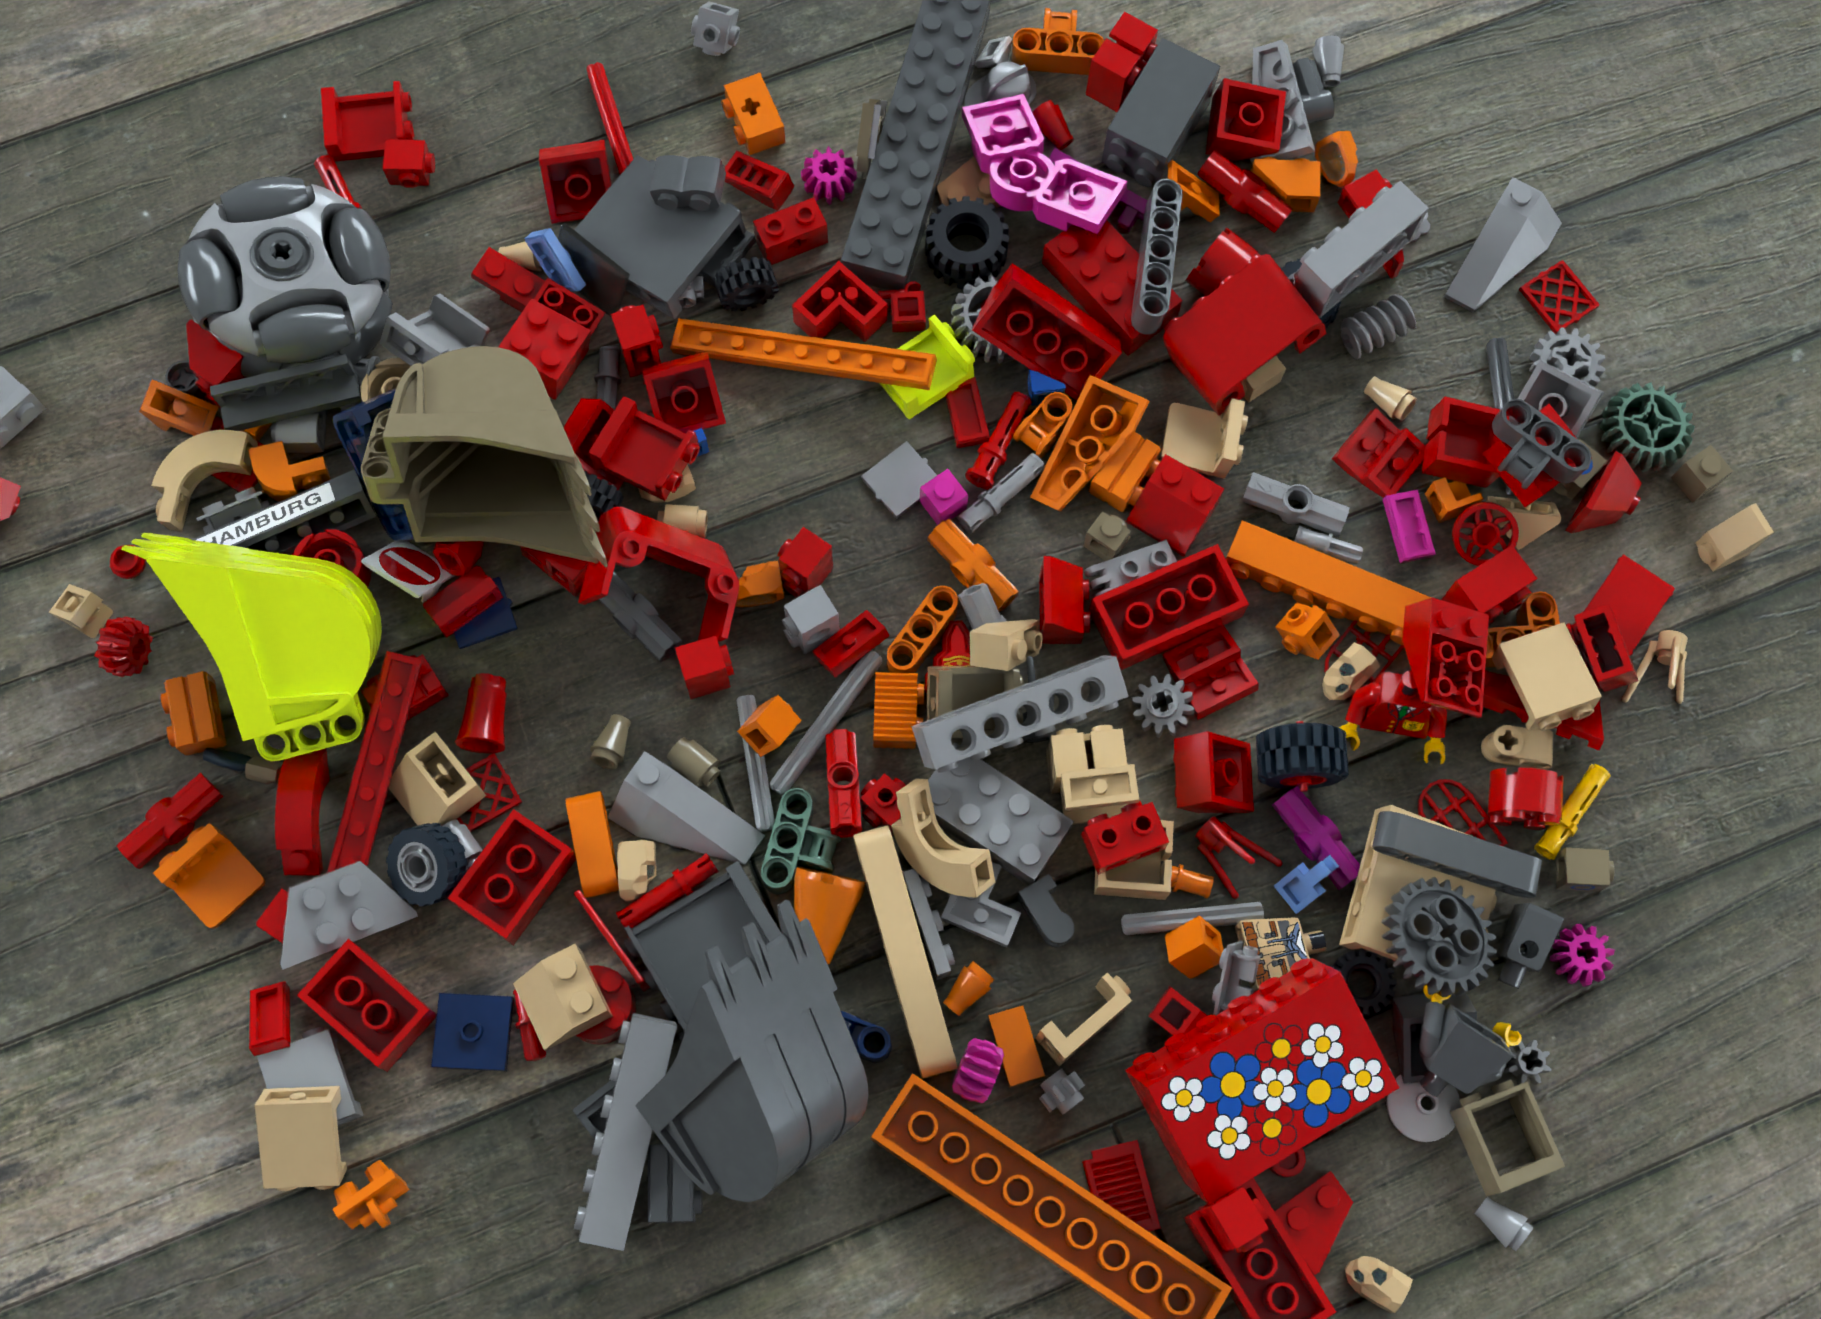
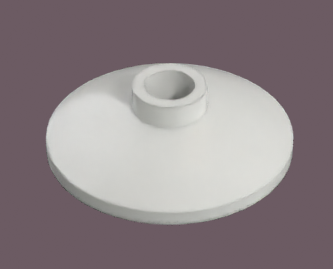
(1416, 1122)

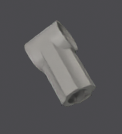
(979, 606)

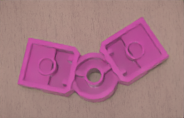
(1023, 179)

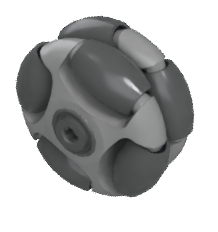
(287, 275)

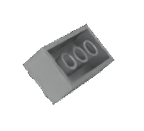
(1359, 247)
(998, 815)

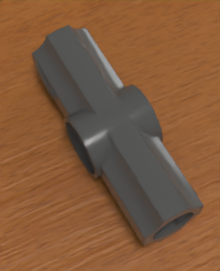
(640, 619)

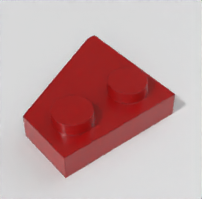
(1315, 1218)

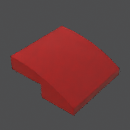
(1380, 454)
(1211, 671)

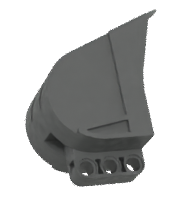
(761, 1068)

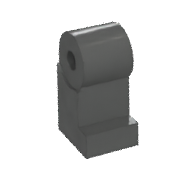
(1052, 924)

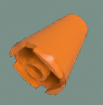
(827, 904)

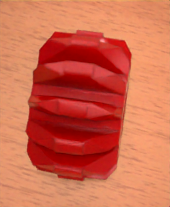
(123, 646)

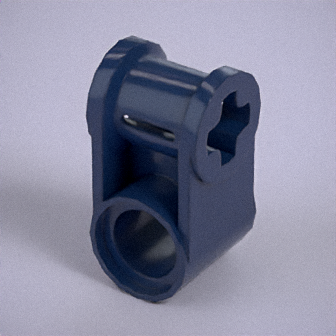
(861, 1031)

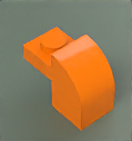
(280, 477)

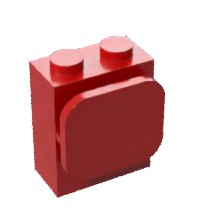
(1603, 648)

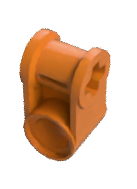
(1040, 428)

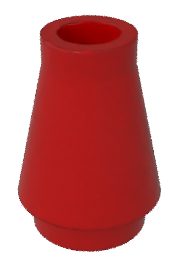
(1053, 125)

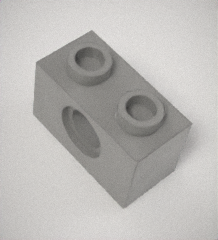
(810, 620)

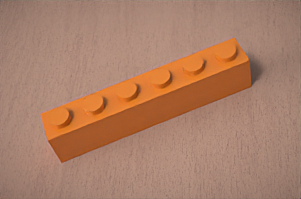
(1321, 580)

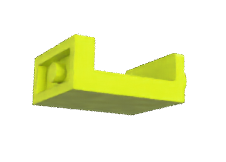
(952, 368)

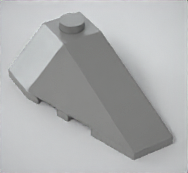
(672, 810)

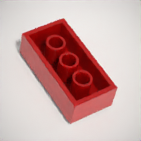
(1102, 279)
(1168, 607)
(1269, 1278)

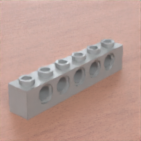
(935, 734)

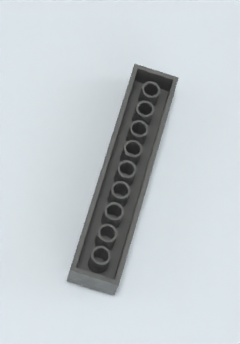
(915, 142)

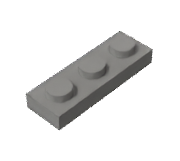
(929, 924)

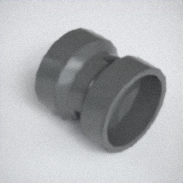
(181, 378)

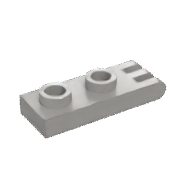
(1130, 566)

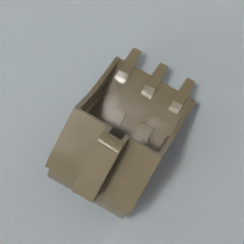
(481, 457)

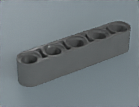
(1156, 256)
(1457, 854)

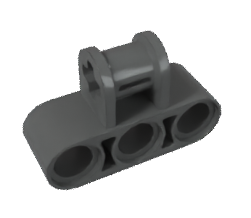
(1529, 456)

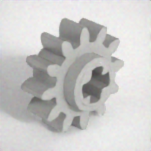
(1174, 699)

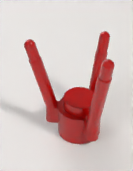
(1217, 837)

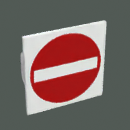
(408, 569)

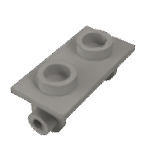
(220, 515)
(1237, 964)

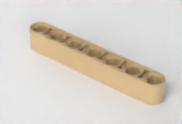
(905, 952)

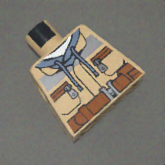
(1278, 944)

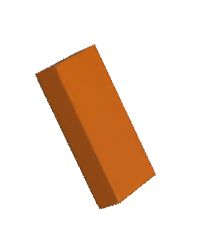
(1015, 1037)

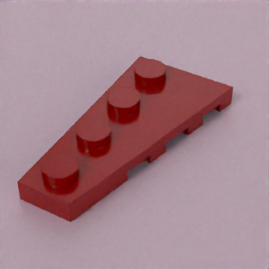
(1502, 696)

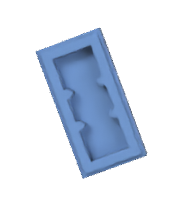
(554, 259)

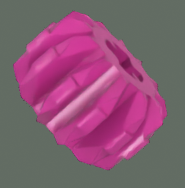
(829, 175)
(1576, 966)
(978, 1070)

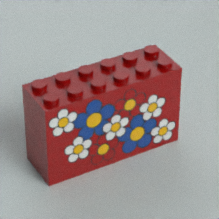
(1261, 1078)

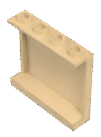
(1383, 877)

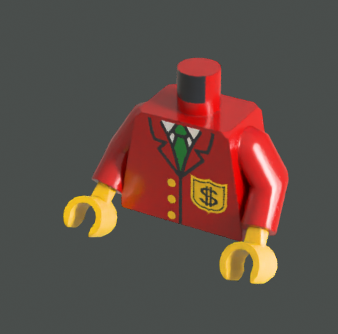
(1395, 707)

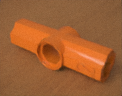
(971, 563)

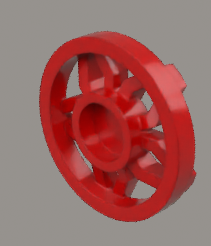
(1485, 532)

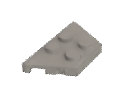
(338, 908)

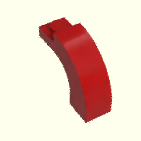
(298, 810)

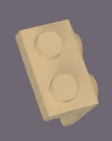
(1204, 439)

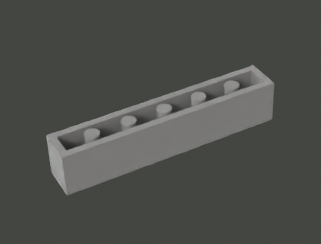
(626, 1133)

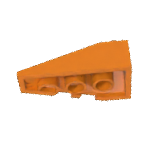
(1093, 434)

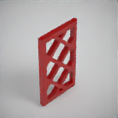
(611, 940)

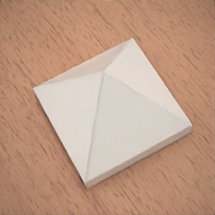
(994, 52)

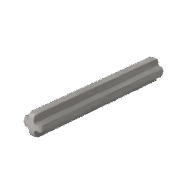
(756, 772)
(1169, 920)

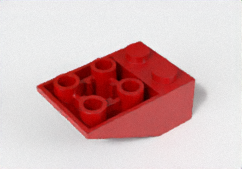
(1447, 654)

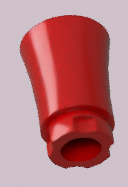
(484, 715)

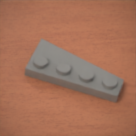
(1275, 70)

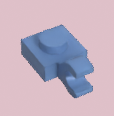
(1303, 886)

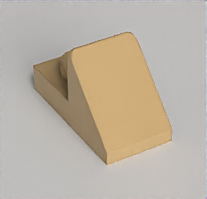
(81, 610)

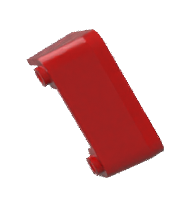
(632, 536)

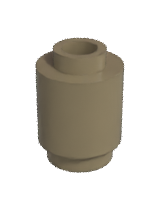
(694, 762)

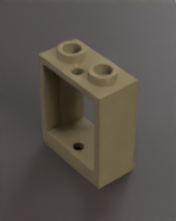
(1533, 1126)

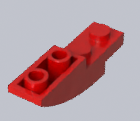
(519, 286)

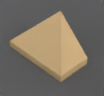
(1531, 520)

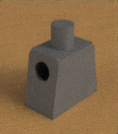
(1534, 929)

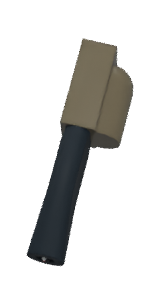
(255, 768)

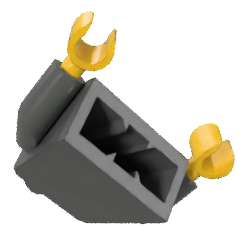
(1460, 1048)

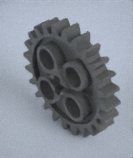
(1445, 931)

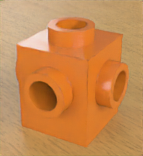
(1307, 631)

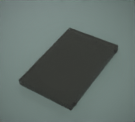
(603, 277)

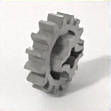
(1575, 357)

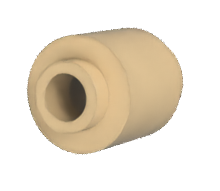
(685, 518)

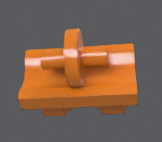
(371, 1201)

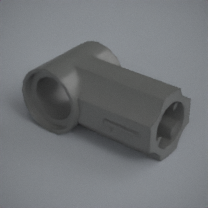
(1316, 101)

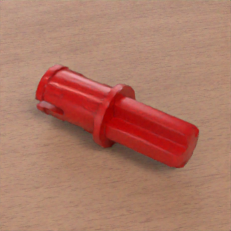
(531, 1044)

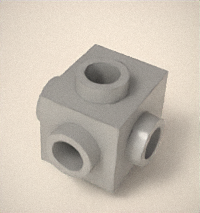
(715, 28)

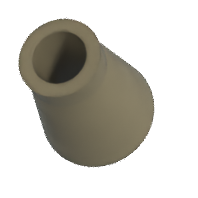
(611, 743)

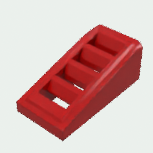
(775, 189)

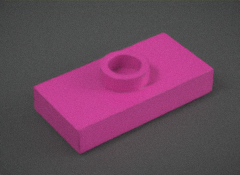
(1409, 526)

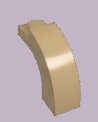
(193, 462)
(932, 853)

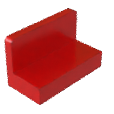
(462, 600)

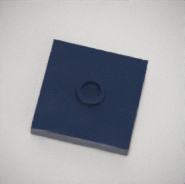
(472, 1032)

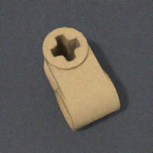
(1523, 747)

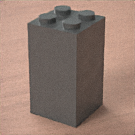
(1160, 113)

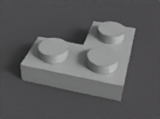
(982, 915)

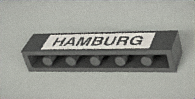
(283, 525)

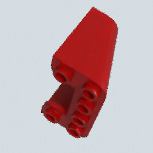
(1240, 330)

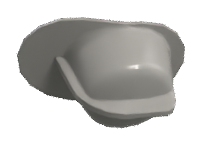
(1002, 81)

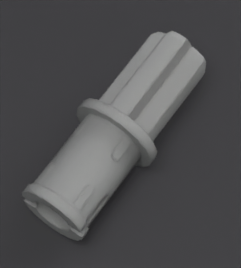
(1328, 545)

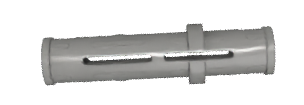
(990, 502)

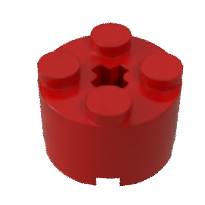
(1222, 259)
(337, 548)
(1525, 797)
(620, 1002)

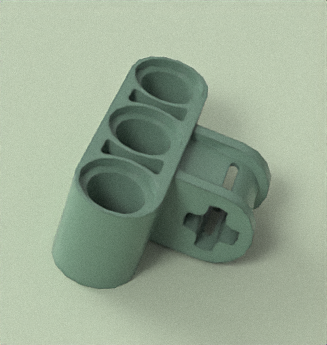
(808, 846)

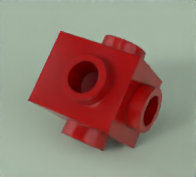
(880, 801)

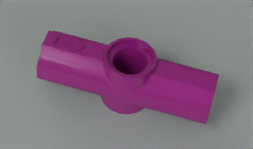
(1317, 835)

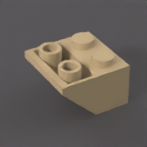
(434, 783)

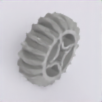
(964, 321)

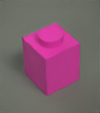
(943, 497)

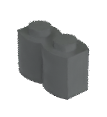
(687, 182)

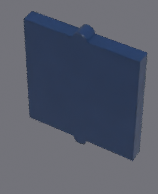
(490, 623)

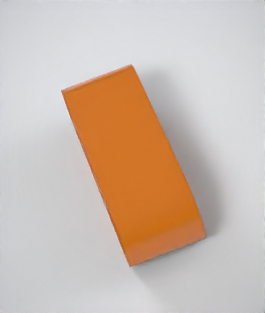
(924, 616)
(592, 844)

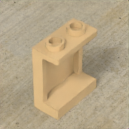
(1548, 676)
(1097, 792)
(1062, 1048)
(299, 1138)

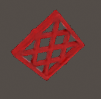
(1576, 284)
(504, 780)

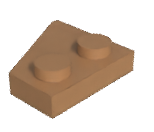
(966, 181)

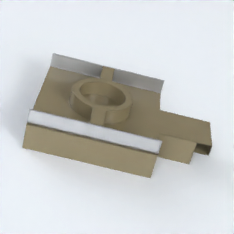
(870, 129)

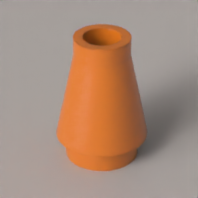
(969, 987)

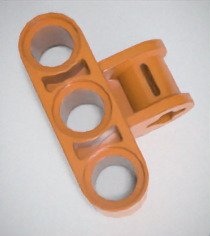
(1057, 34)

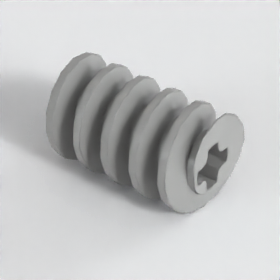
(1376, 324)

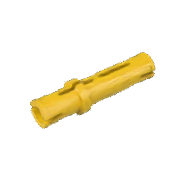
(1572, 811)

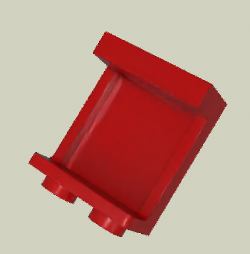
(360, 123)
(644, 450)

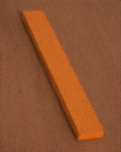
(805, 353)

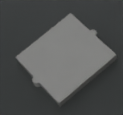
(898, 479)

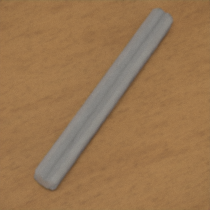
(825, 722)

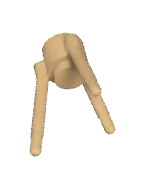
(1671, 652)

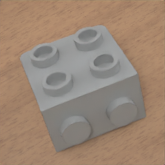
(17, 407)

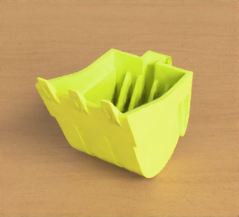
(282, 631)

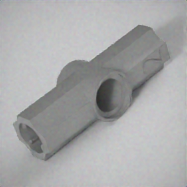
(1316, 511)

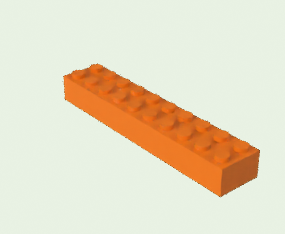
(1045, 1208)

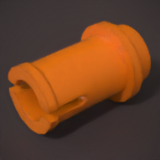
(1191, 881)

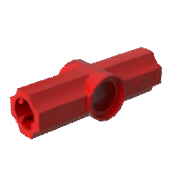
(1244, 191)
(843, 800)
(169, 821)

